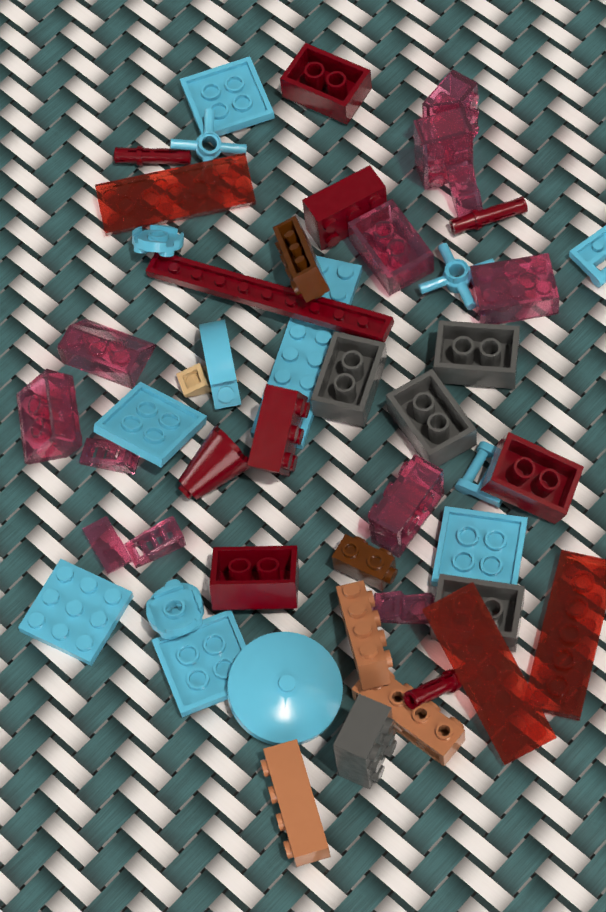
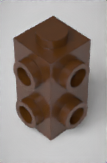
(365, 562)

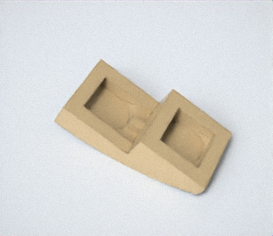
(195, 381)

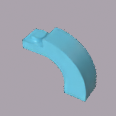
(220, 364)

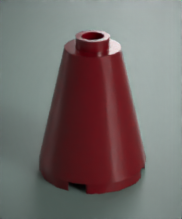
(212, 465)

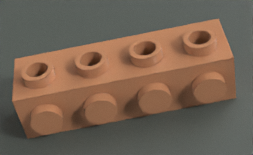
(363, 635)
(422, 726)
(296, 803)

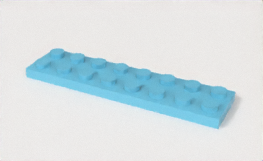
(307, 344)

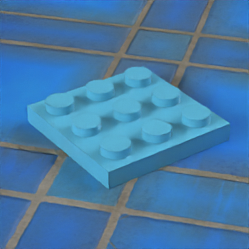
(232, 92)
(150, 424)
(480, 545)
(76, 612)
(201, 662)

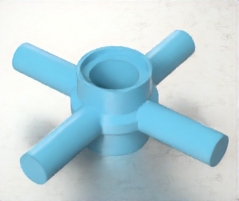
(211, 137)
(453, 268)

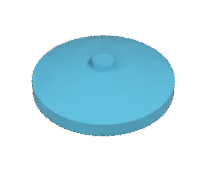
(284, 688)

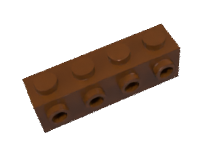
(300, 260)

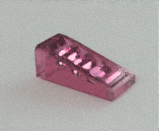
(125, 462)
(168, 546)

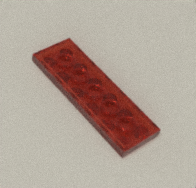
(175, 194)
(570, 635)
(489, 673)

